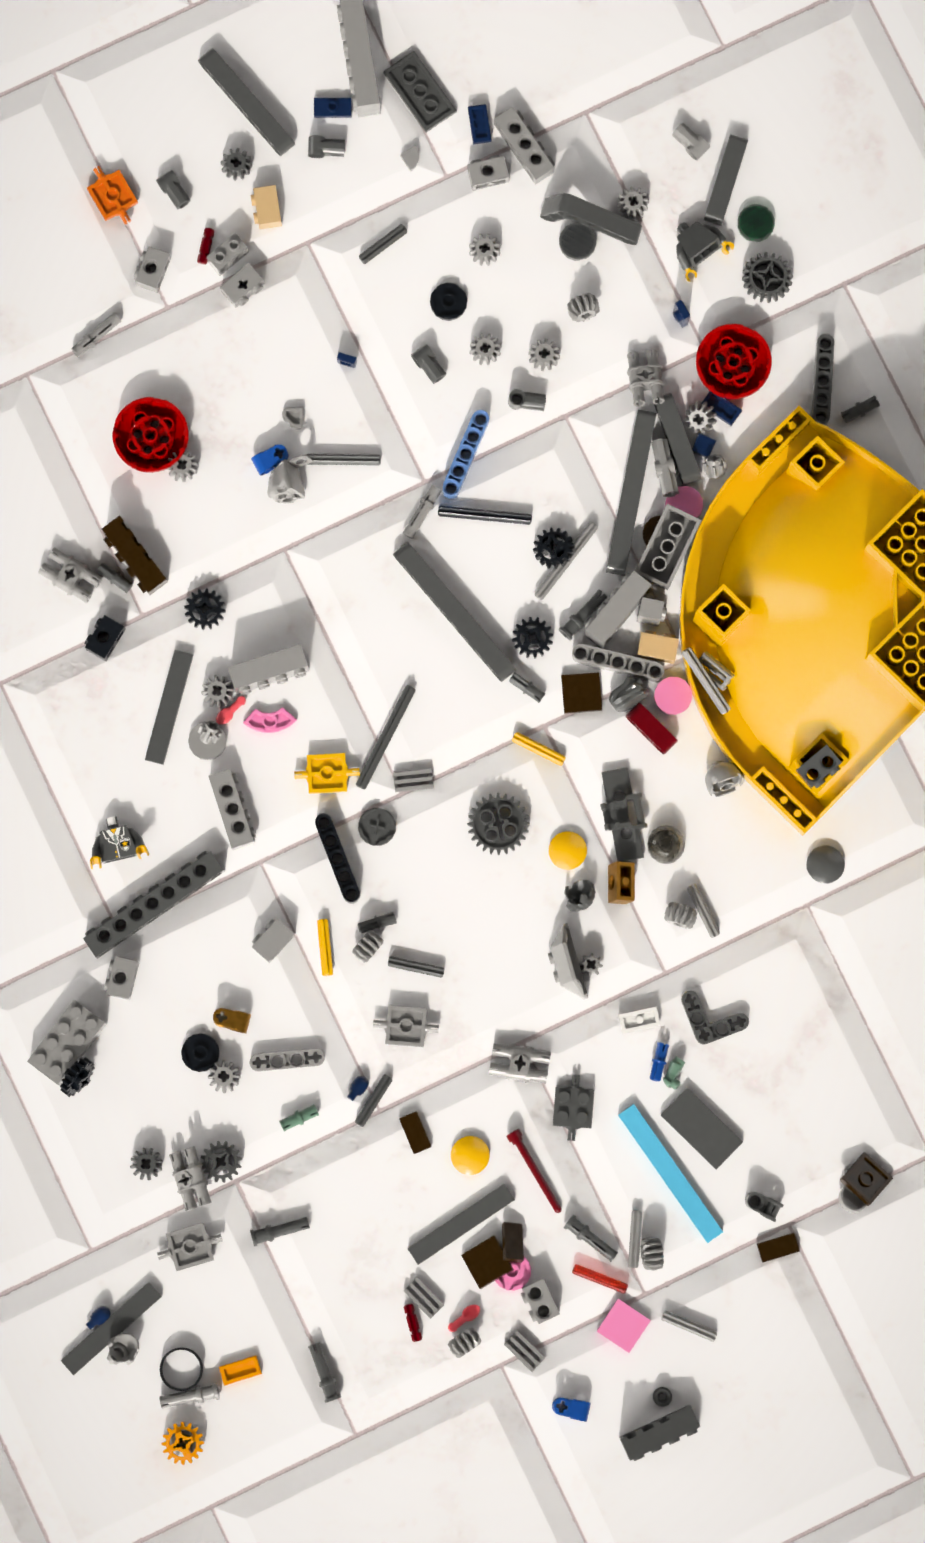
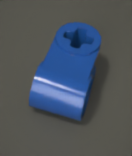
(266, 460)
(574, 1409)

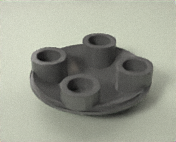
(825, 864)

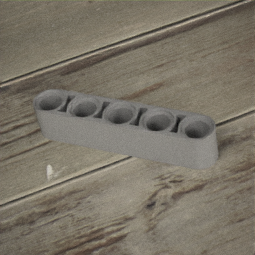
(608, 665)

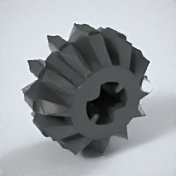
(229, 163)
(153, 1163)

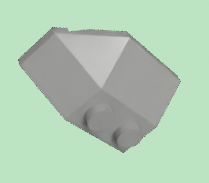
(566, 964)

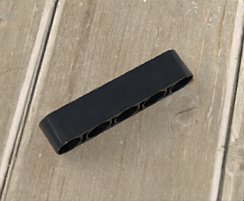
(337, 849)

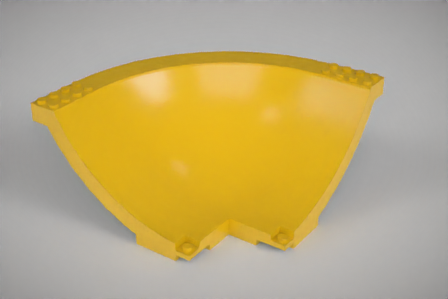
(816, 607)

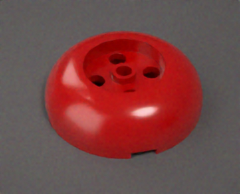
(723, 342)
(139, 416)

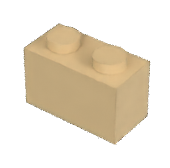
(267, 207)
(657, 647)

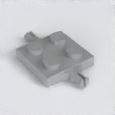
(405, 1026)
(189, 1246)

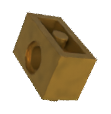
(621, 882)

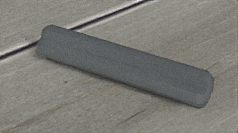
(382, 244)
(414, 966)
(373, 1100)

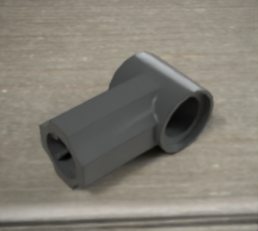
(320, 147)
(171, 186)
(425, 359)
(530, 401)

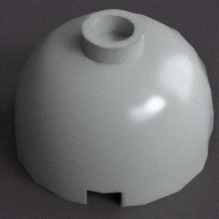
(723, 778)

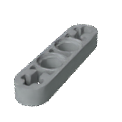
(287, 1063)

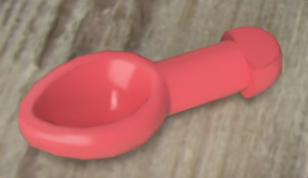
(226, 714)
(468, 1314)

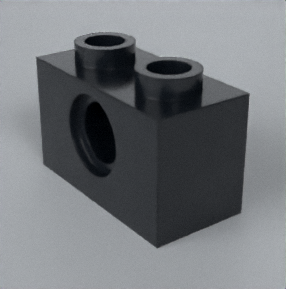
(104, 649)

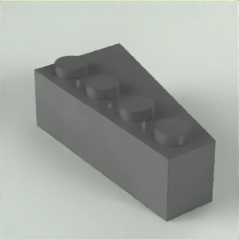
(659, 1432)

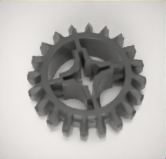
(761, 274)

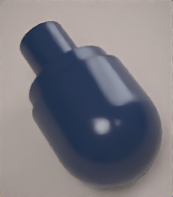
(358, 1087)
(99, 1317)

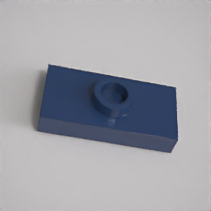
(332, 108)
(479, 124)
(681, 313)
(724, 408)

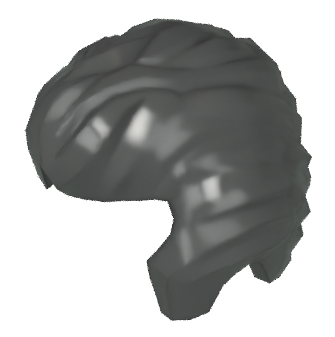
(580, 895)

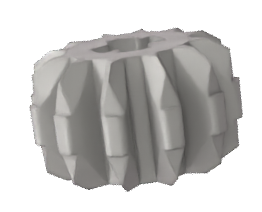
(638, 208)
(478, 246)
(583, 307)
(492, 351)
(536, 354)
(697, 422)
(190, 465)
(224, 691)
(680, 915)
(367, 946)
(217, 1080)
(652, 1254)
(464, 1342)

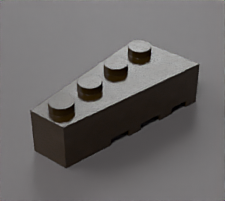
(134, 556)

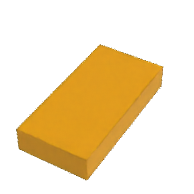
(240, 1370)

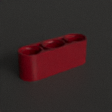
(651, 728)

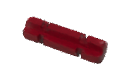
(205, 246)
(412, 1322)

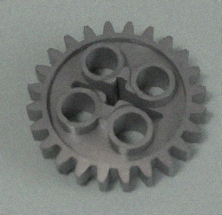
(481, 828)

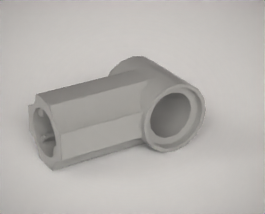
(694, 144)

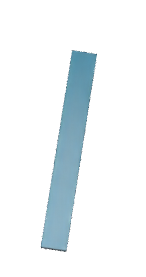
(670, 1173)

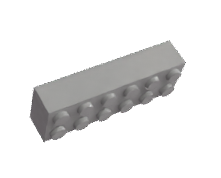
(360, 59)

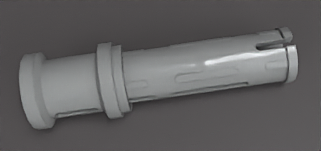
(199, 1394)

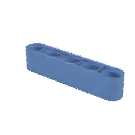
(466, 445)

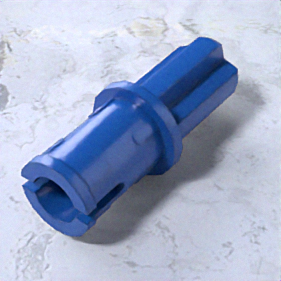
(659, 1062)

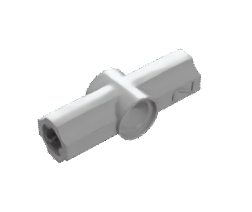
(665, 467)

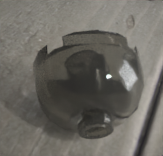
(666, 844)

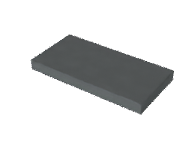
(419, 91)
(701, 1128)

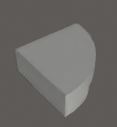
(411, 158)

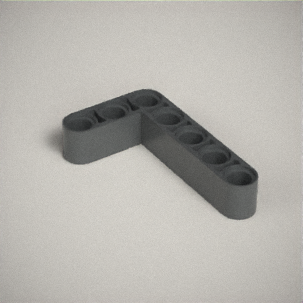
(588, 214)

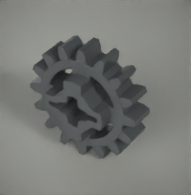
(213, 1171)

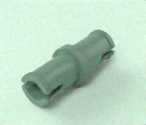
(299, 1118)

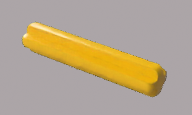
(538, 748)
(325, 947)

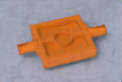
(112, 195)

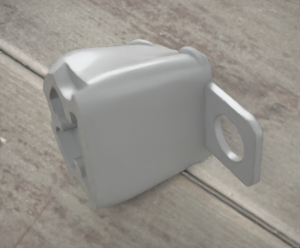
(286, 482)

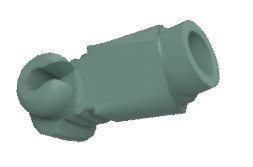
(673, 1071)

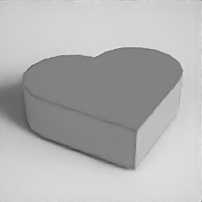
(294, 417)

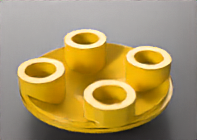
(567, 850)
(470, 1155)

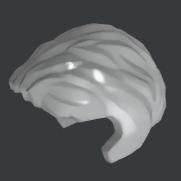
(123, 1349)

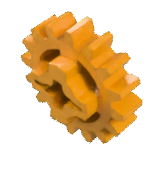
(179, 1434)

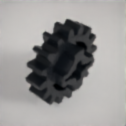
(546, 544)
(196, 608)
(537, 631)
(77, 1077)

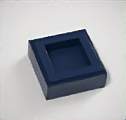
(346, 360)
(703, 445)

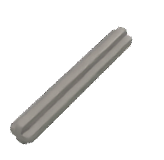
(706, 680)

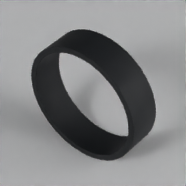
(161, 1367)

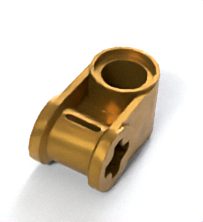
(236, 1020)

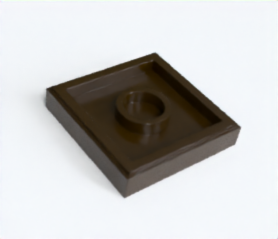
(581, 693)
(866, 1178)
(487, 1262)

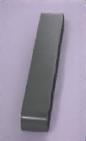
(246, 102)

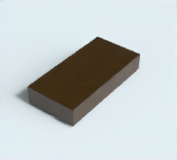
(415, 1132)
(512, 1242)
(778, 1247)

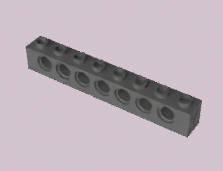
(205, 859)

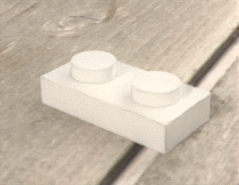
(639, 1020)

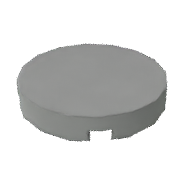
(205, 751)

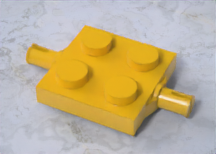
(327, 773)

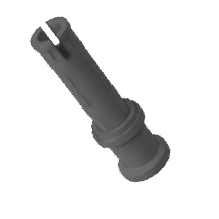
(577, 621)
(582, 1232)
(269, 1233)
(327, 1382)

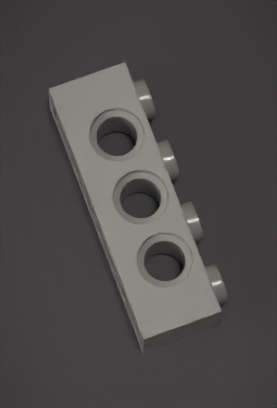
(536, 171)
(218, 782)

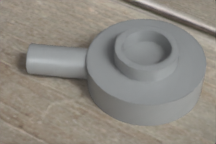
(849, 1200)

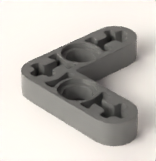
(711, 1028)

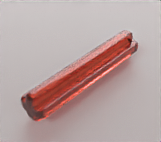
(600, 1278)

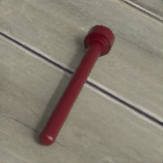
(516, 1139)

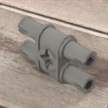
(637, 379)
(70, 565)
(528, 1056)
(197, 1181)

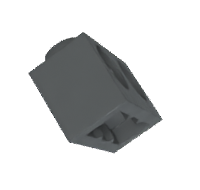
(815, 763)

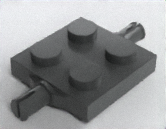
(573, 1107)

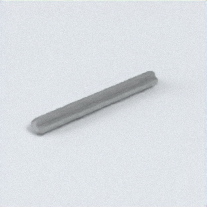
(555, 574)

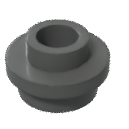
(667, 1401)

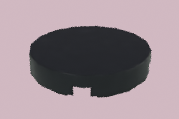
(448, 301)
(200, 1052)

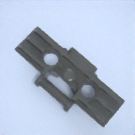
(617, 817)

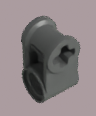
(765, 1206)

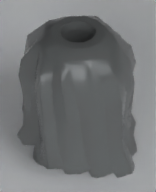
(628, 694)

